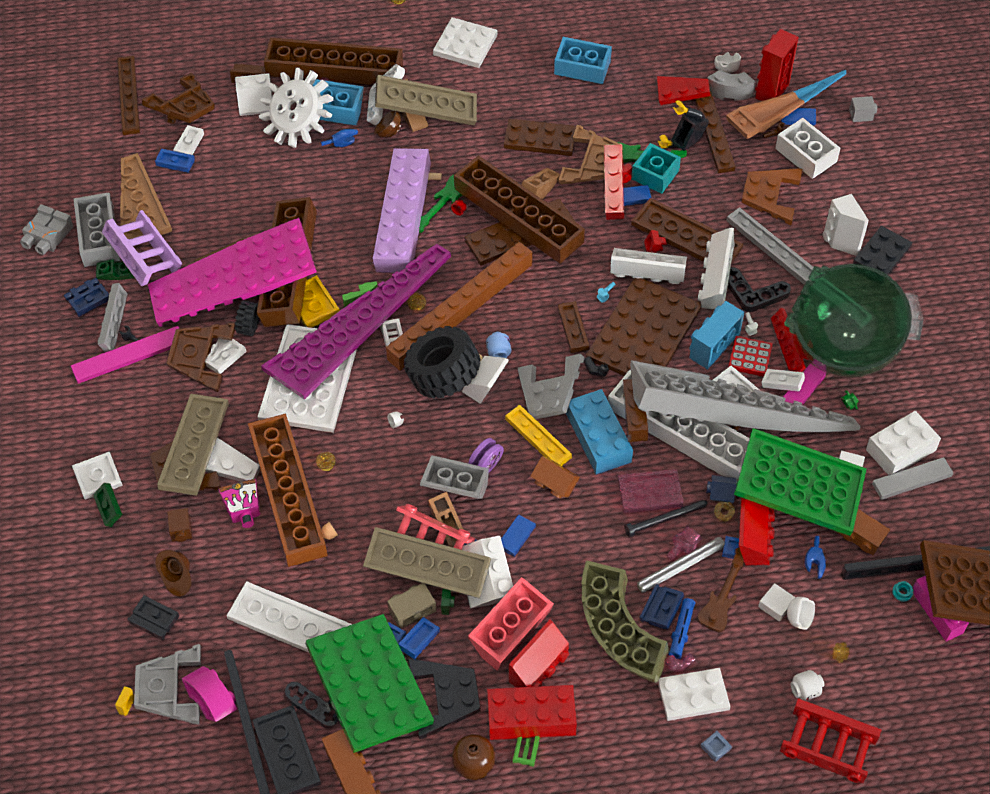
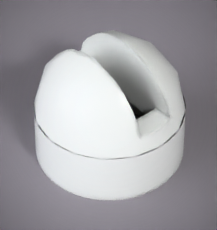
(395, 419)

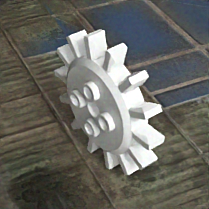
(306, 114)

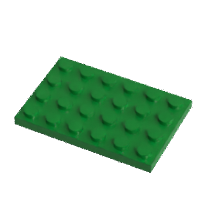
(801, 482)
(369, 683)

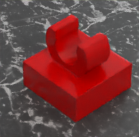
(653, 242)

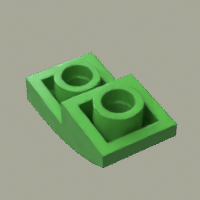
(352, 296)

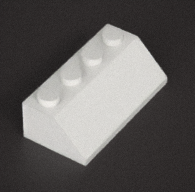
(648, 265)
(717, 269)

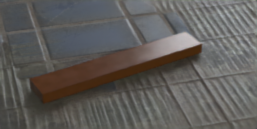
(128, 95)

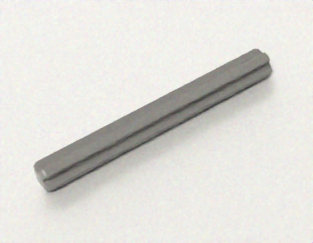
(680, 564)

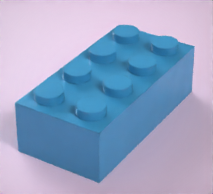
(599, 432)

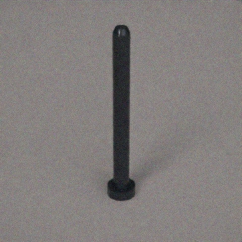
(631, 529)

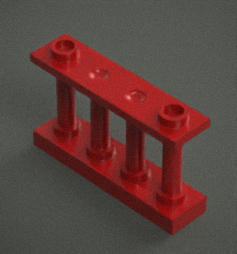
(845, 726)

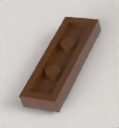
(573, 327)

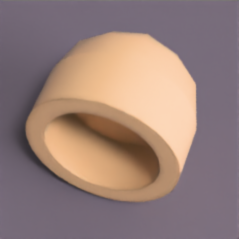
(328, 531)

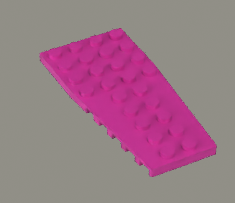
(235, 272)

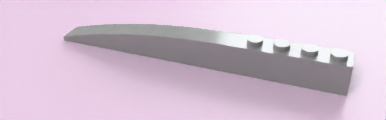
(698, 397)

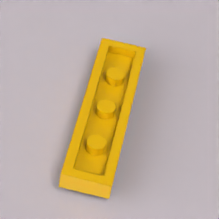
(537, 435)

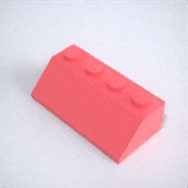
(510, 623)

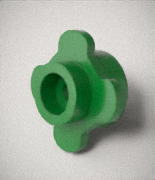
(850, 400)

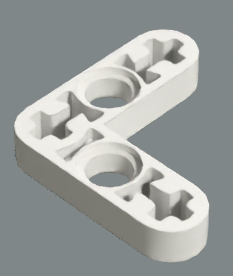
(374, 113)

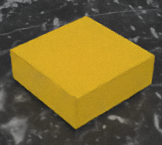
(125, 701)

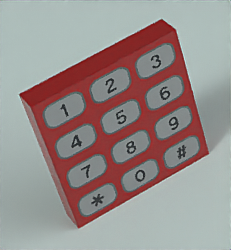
(750, 356)

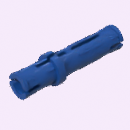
(677, 647)

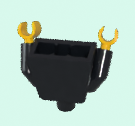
(688, 130)

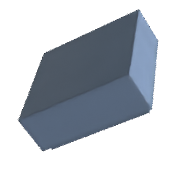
(716, 746)

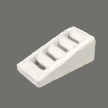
(391, 324)

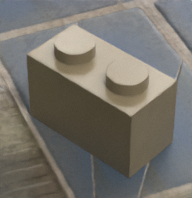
(411, 605)

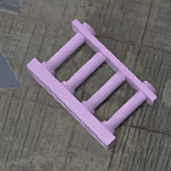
(131, 257)

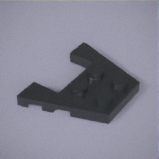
(454, 690)

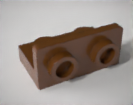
(245, 70)

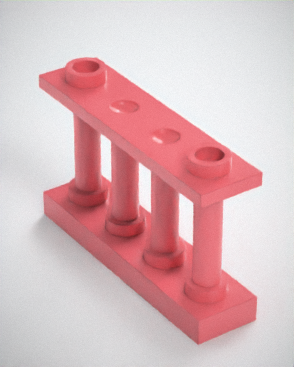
(411, 512)

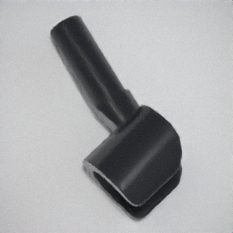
(128, 335)

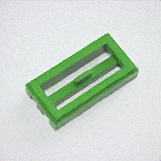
(524, 761)

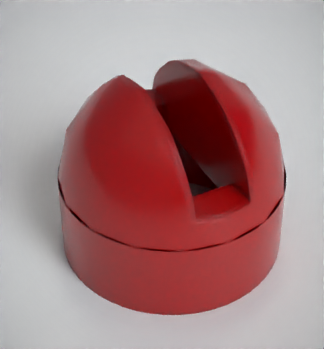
(456, 210)

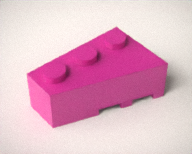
(947, 627)

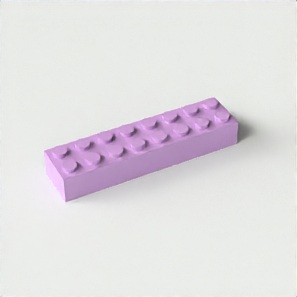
(402, 210)

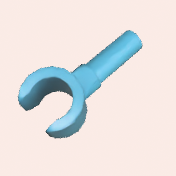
(603, 293)

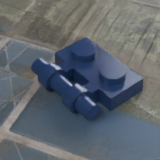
(89, 300)

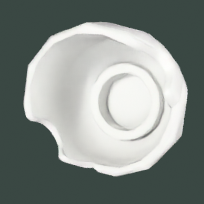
(727, 62)
(801, 612)

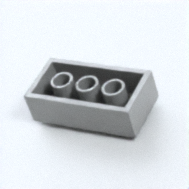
(91, 217)

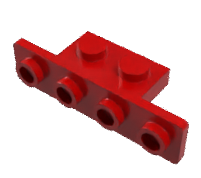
(788, 343)

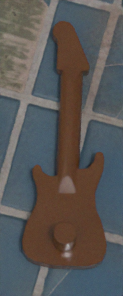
(715, 612)

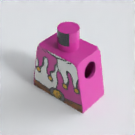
(242, 502)

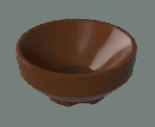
(388, 125)

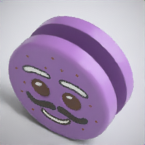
(487, 454)

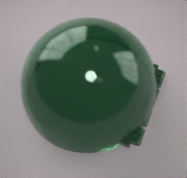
(850, 319)

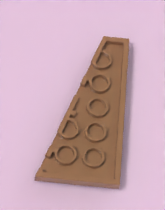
(139, 195)

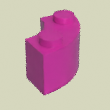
(209, 693)

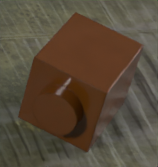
(179, 525)

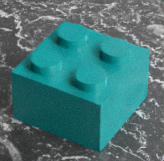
(656, 168)

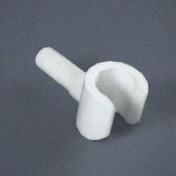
(751, 329)

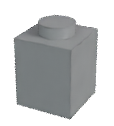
(862, 109)

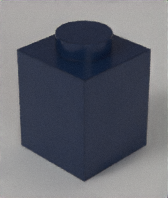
(721, 488)

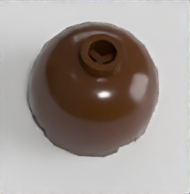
(473, 756)

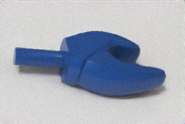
(342, 138)
(815, 555)

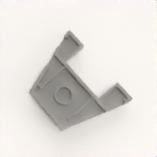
(551, 395)
(158, 686)

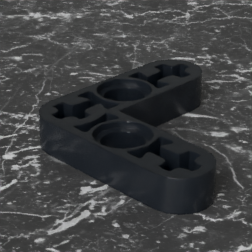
(750, 295)
(317, 714)

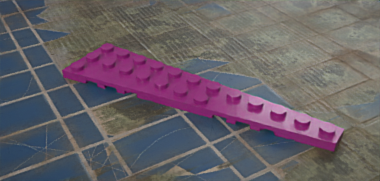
(325, 349)

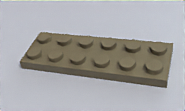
(426, 100)
(193, 444)
(427, 562)

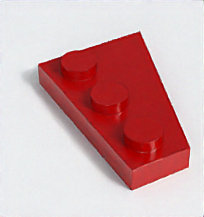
(681, 89)

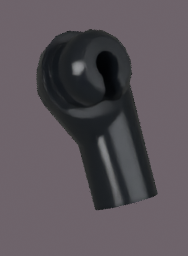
(600, 371)

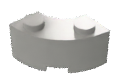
(731, 86)

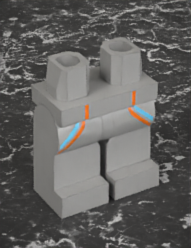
(46, 230)

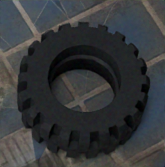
(442, 362)

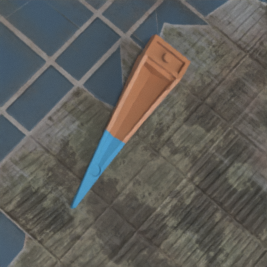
(762, 115)

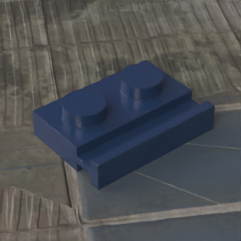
(662, 607)

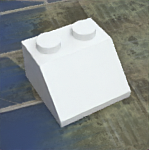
(250, 91)
(488, 372)

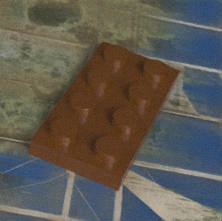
(539, 137)

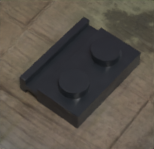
(153, 617)

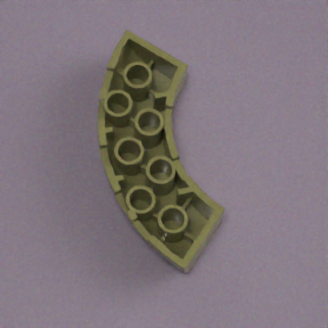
(614, 627)

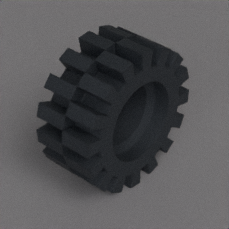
(247, 318)

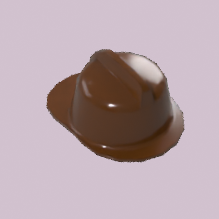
(174, 571)

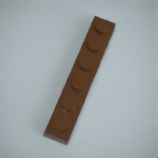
(716, 136)

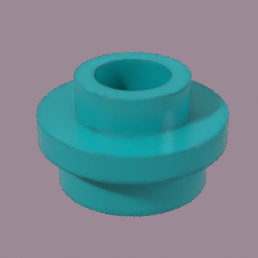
(902, 586)

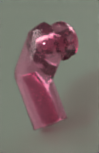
(679, 665)

